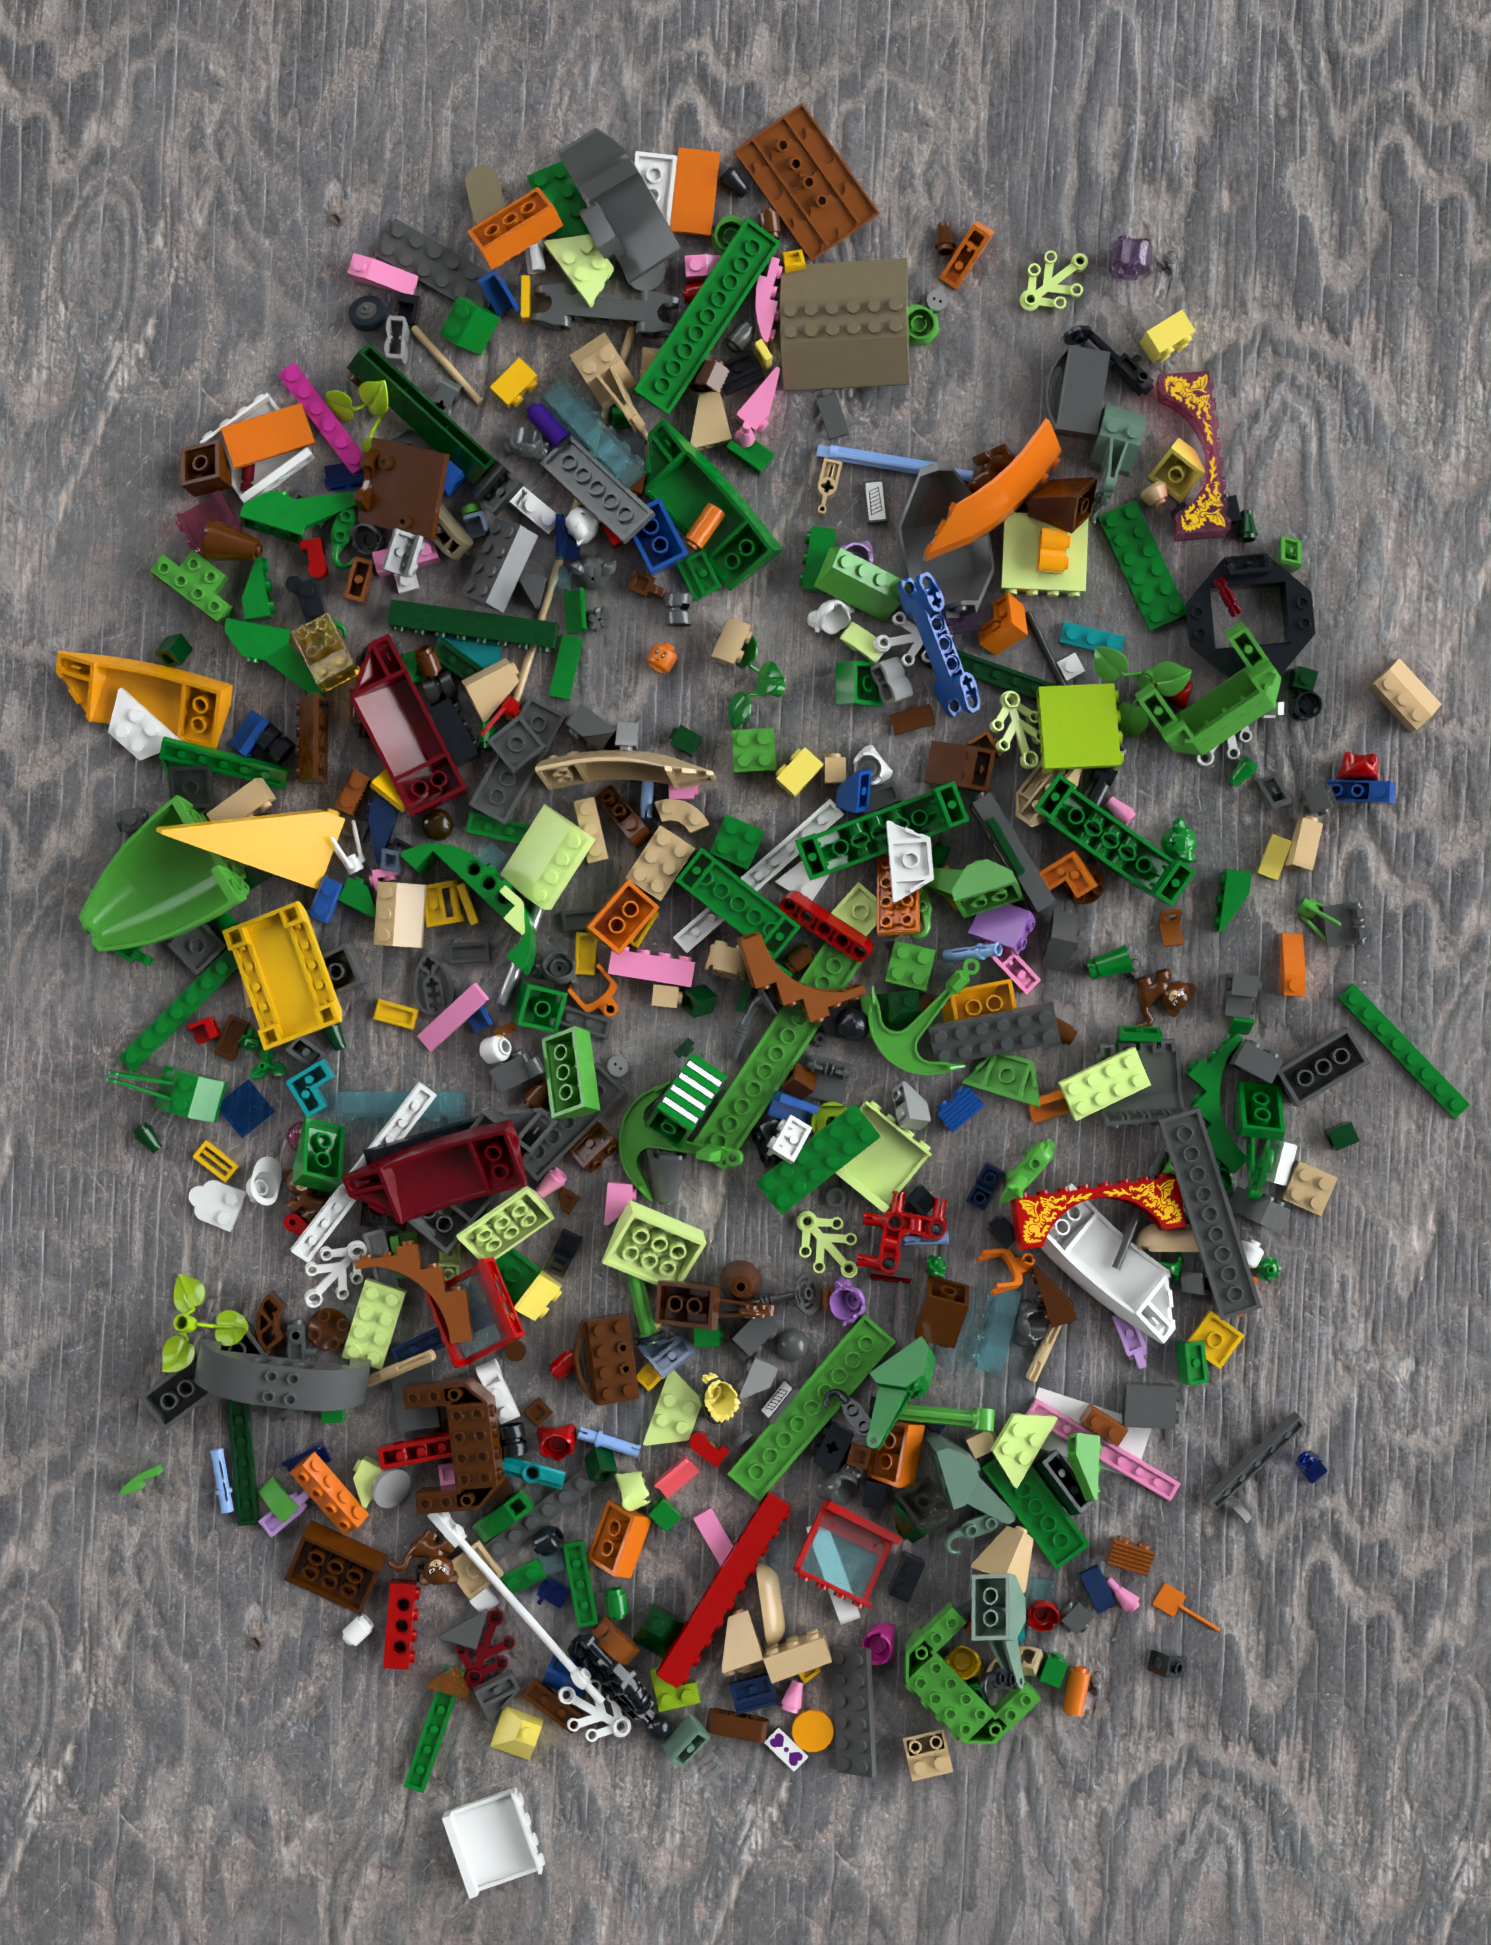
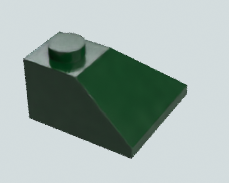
(899, 1008)
(905, 1525)
(658, 1630)

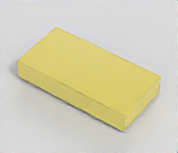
(763, 355)
(1274, 857)

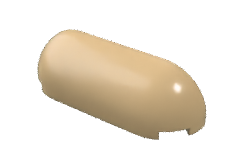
(1166, 1240)
(770, 1604)

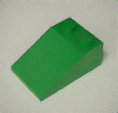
(319, 1156)

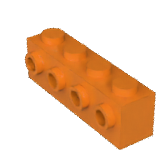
(329, 1493)

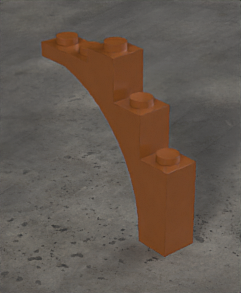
(764, 971)
(453, 1304)

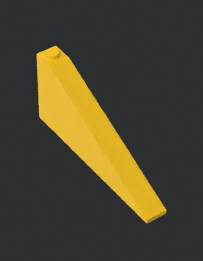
(282, 844)

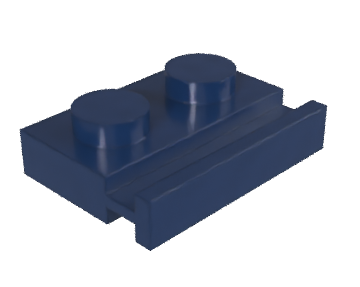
(753, 1693)

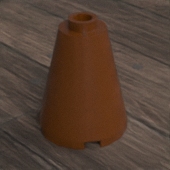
(228, 543)
(740, 1272)

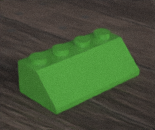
(859, 583)
(570, 1073)

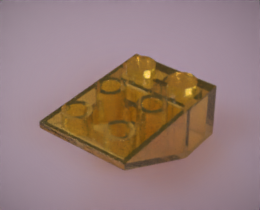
(325, 652)

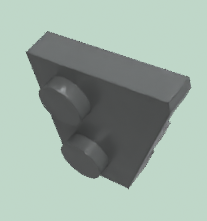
(496, 1693)

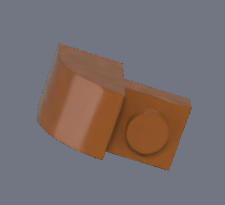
(614, 1642)

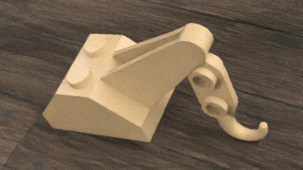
(608, 378)

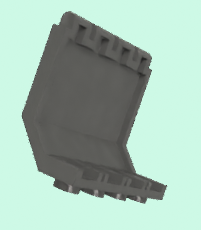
(1155, 1101)

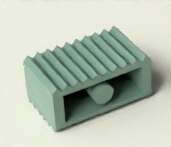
(685, 1741)

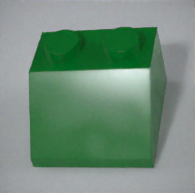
(469, 325)
(856, 686)
(539, 1007)

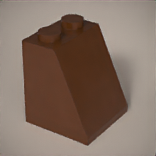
(1064, 502)
(942, 1311)

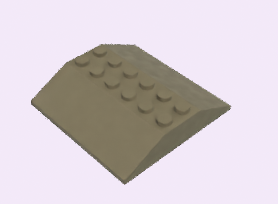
(845, 325)

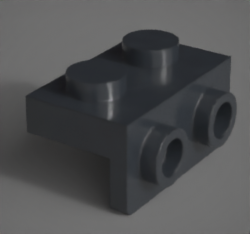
(761, 1136)

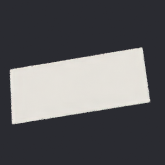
(1133, 1442)

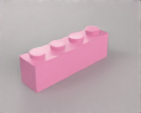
(652, 968)

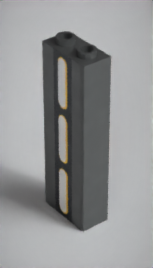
(1032, 884)

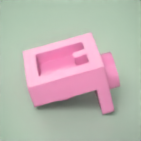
(378, 873)

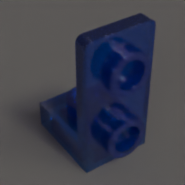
(1311, 1466)
(553, 1592)

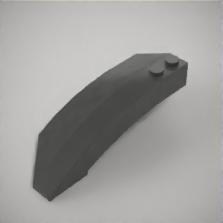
(444, 1224)

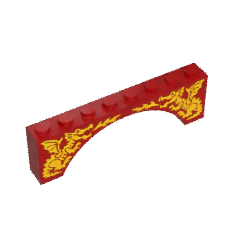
(1037, 1214)

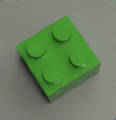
(753, 751)
(909, 965)

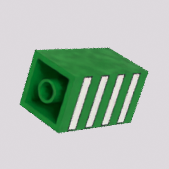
(686, 1101)

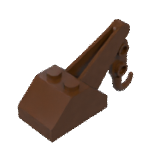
(698, 1305)

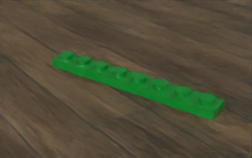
(180, 1010)
(1403, 1051)

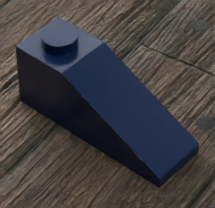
(382, 822)

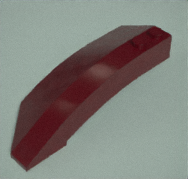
(404, 731)
(441, 1172)

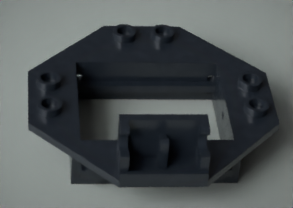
(1247, 573)

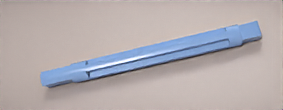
(880, 460)

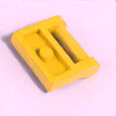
(435, 904)

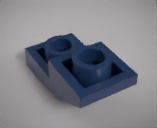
(985, 1185)
(1097, 1589)

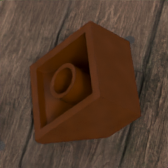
(205, 468)

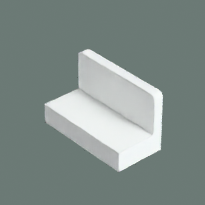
(1283, 1161)

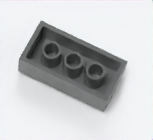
(499, 565)
(1321, 1066)

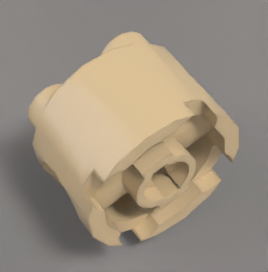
(725, 961)

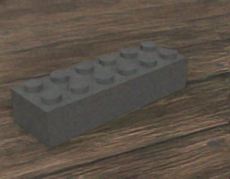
(179, 1393)

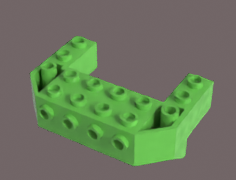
(1224, 708)
(949, 1694)

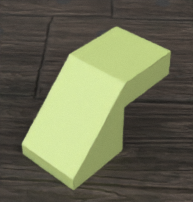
(516, 914)

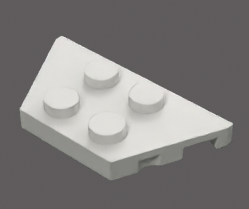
(137, 727)
(908, 860)

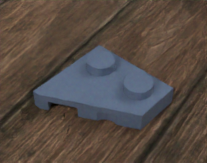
(667, 1354)

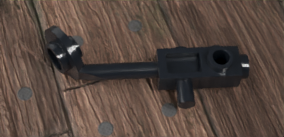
(1123, 365)

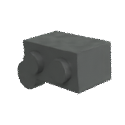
(751, 1336)

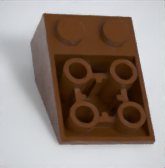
(964, 764)

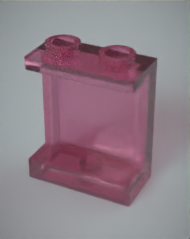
(196, 518)

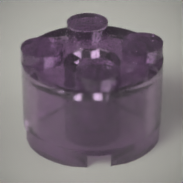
(1130, 258)

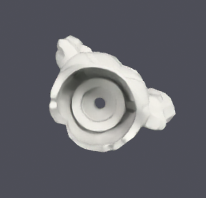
(582, 525)
(830, 616)

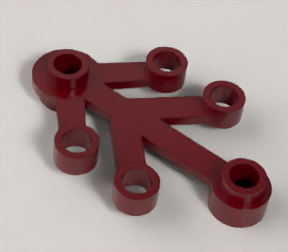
(484, 1651)

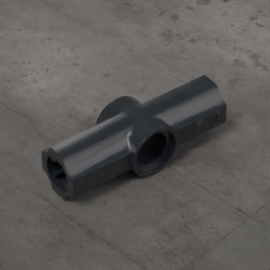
(1100, 781)

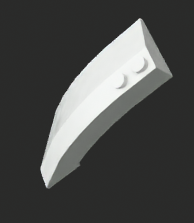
(1085, 1249)

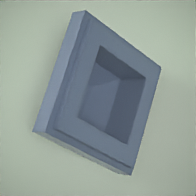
(391, 860)

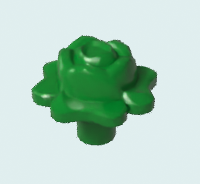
(250, 1041)
(936, 1266)
(1268, 1268)

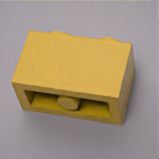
(515, 384)

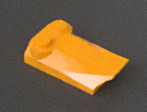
(980, 1000)

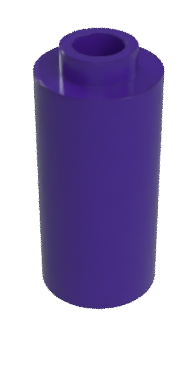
(547, 424)

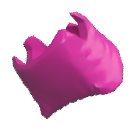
(882, 1643)

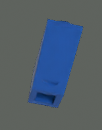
(1364, 791)

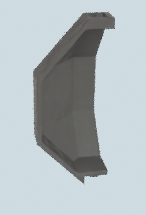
(959, 573)

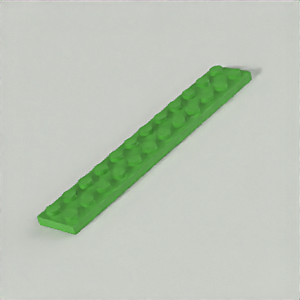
(773, 1057)

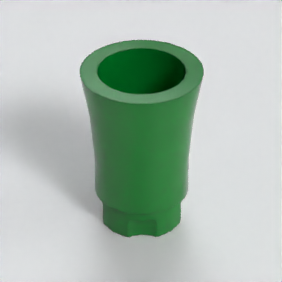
(1110, 963)

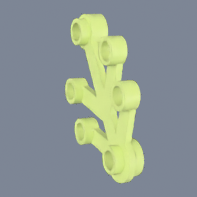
(1051, 284)
(1017, 727)
(824, 1241)

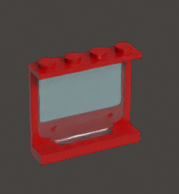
(491, 1310)
(844, 1553)

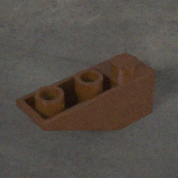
(624, 816)
(1058, 1305)

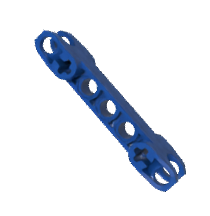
(926, 608)

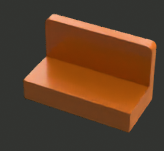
(1051, 1105)

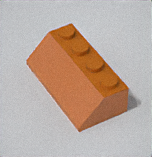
(515, 228)

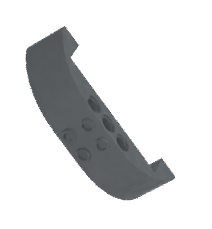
(281, 1380)

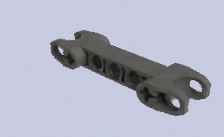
(640, 313)

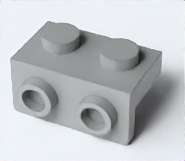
(403, 553)

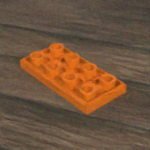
(695, 192)
(268, 436)
(896, 917)

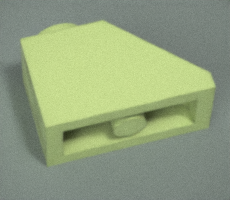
(364, 1477)

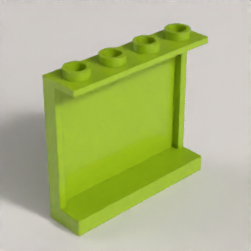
(1079, 727)

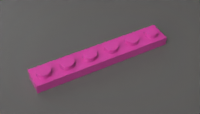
(322, 417)

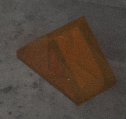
(450, 1682)

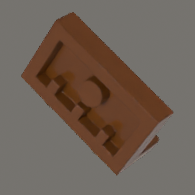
(594, 1147)

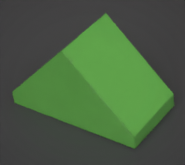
(1289, 554)

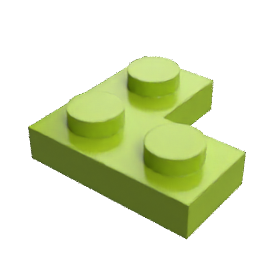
(670, 1697)

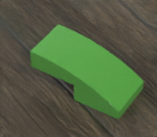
(138, 1482)
(278, 1500)

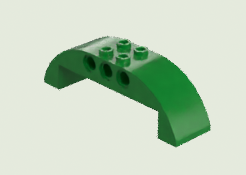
(867, 835)
(1112, 842)
(465, 865)

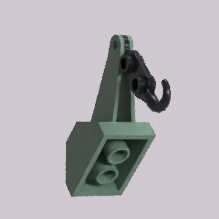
(998, 1619)

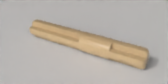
(1042, 1353)
(401, 1367)

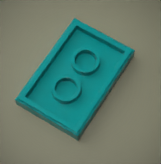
(482, 654)

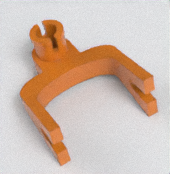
(603, 1001)
(1017, 1266)

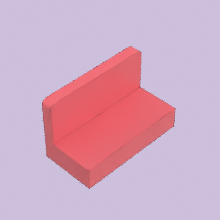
(676, 1476)

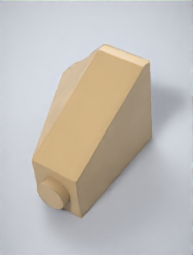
(1007, 1554)
(742, 1645)

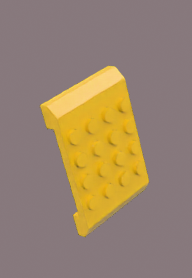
(284, 975)

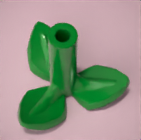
(259, 1070)
(1175, 1267)

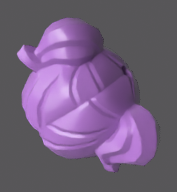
(846, 1301)

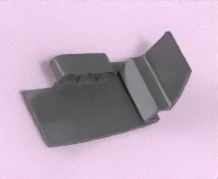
(620, 206)

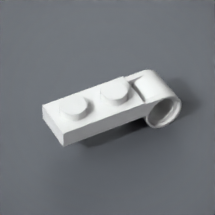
(534, 509)
(492, 1379)

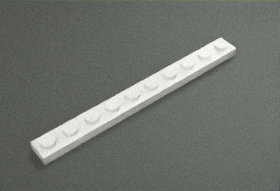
(762, 872)
(340, 1202)

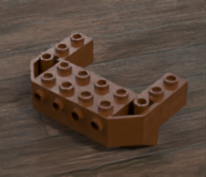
(472, 1439)

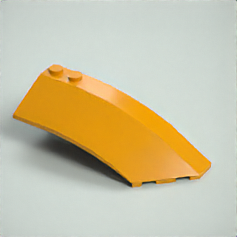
(183, 701)

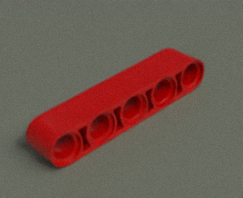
(837, 926)

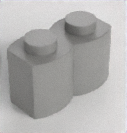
(398, 336)
(891, 680)

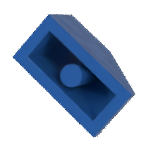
(854, 792)

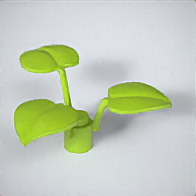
(372, 393)
(177, 1351)

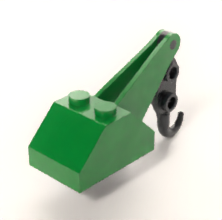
(899, 1379)

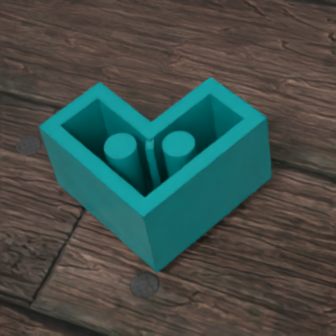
(306, 1087)

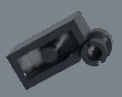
(308, 595)

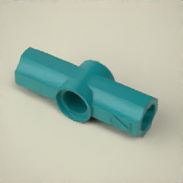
(546, 1475)

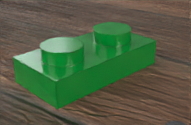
(524, 1576)

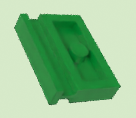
(699, 575)

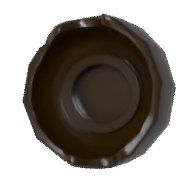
(437, 824)

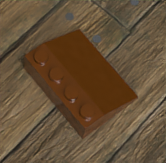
(312, 739)
(335, 1567)

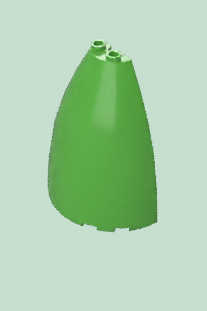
(160, 886)

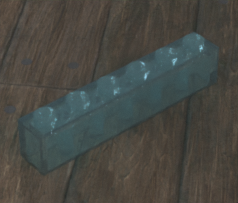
(594, 433)
(385, 1103)

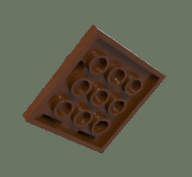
(403, 488)

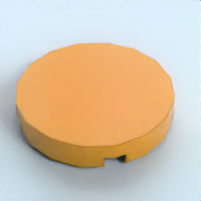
(812, 1730)

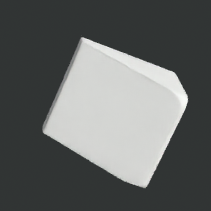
(484, 1600)

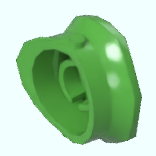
(724, 232)
(922, 325)

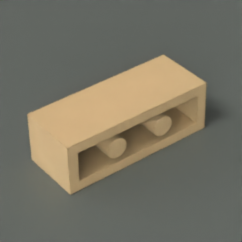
(244, 802)
(590, 822)

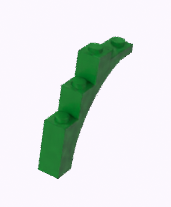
(1208, 1077)

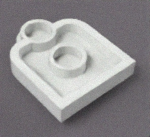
(217, 1203)

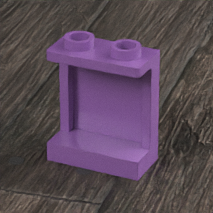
(1004, 925)

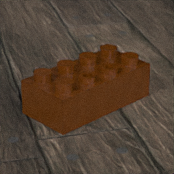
(607, 1359)

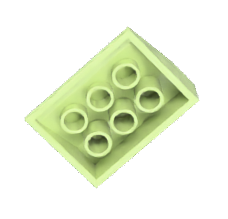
(547, 858)
(506, 1225)
(653, 1245)

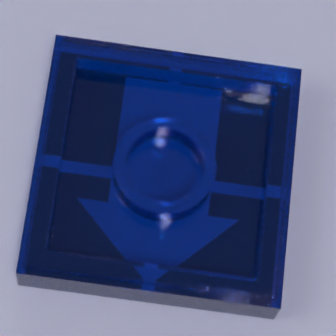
(246, 1108)

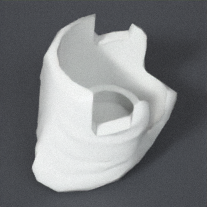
(870, 758)

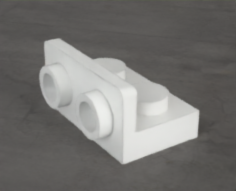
(789, 1139)

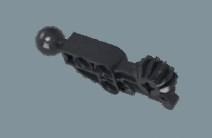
(621, 1685)

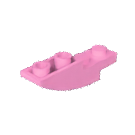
(765, 308)

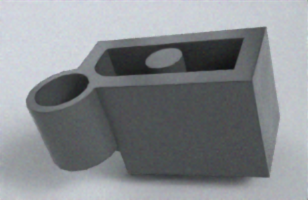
(516, 1071)

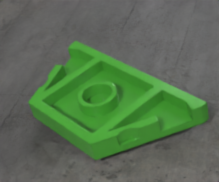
(1007, 1077)

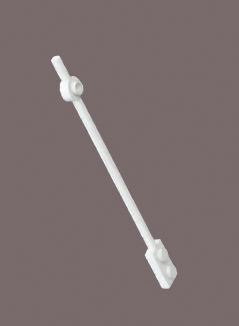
(456, 1536)

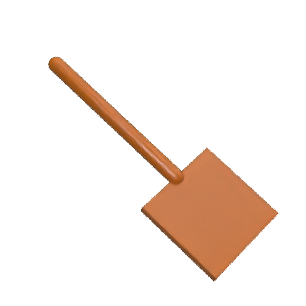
(1170, 1601)

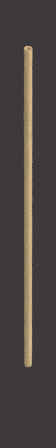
(554, 574)

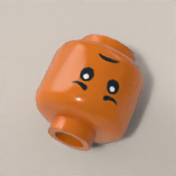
(662, 657)

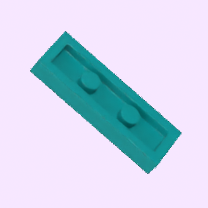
(1089, 638)

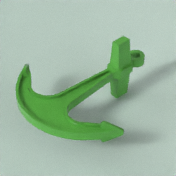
(901, 1045)
(636, 1138)

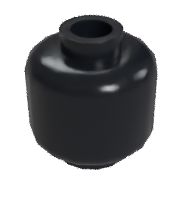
(548, 1540)

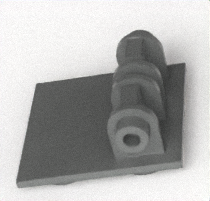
(1352, 927)
(831, 1078)

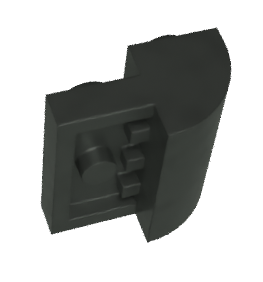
(496, 488)

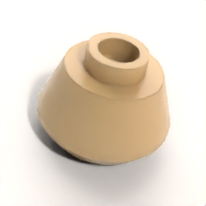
(1155, 494)

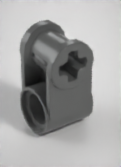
(448, 395)

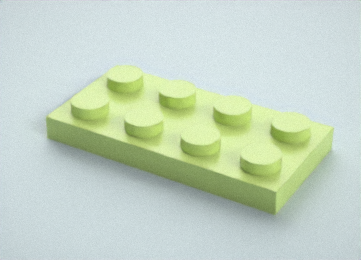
(1104, 1083)
(374, 1322)

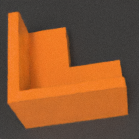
(1006, 626)
(1073, 871)

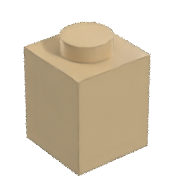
(834, 769)
(666, 996)
(980, 1442)

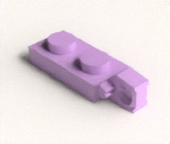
(1131, 1340)
(273, 1525)

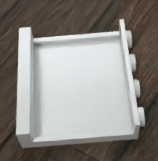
(268, 472)
(493, 1841)

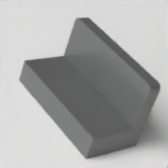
(905, 1265)

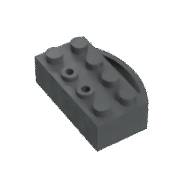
(1078, 392)

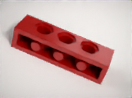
(414, 1450)
(394, 1657)

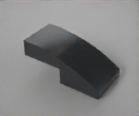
(563, 1253)

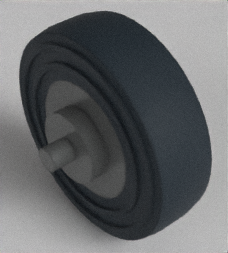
(367, 313)

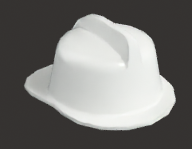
(265, 1181)

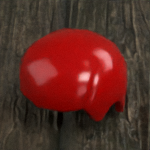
(1042, 1615)

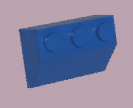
(659, 541)

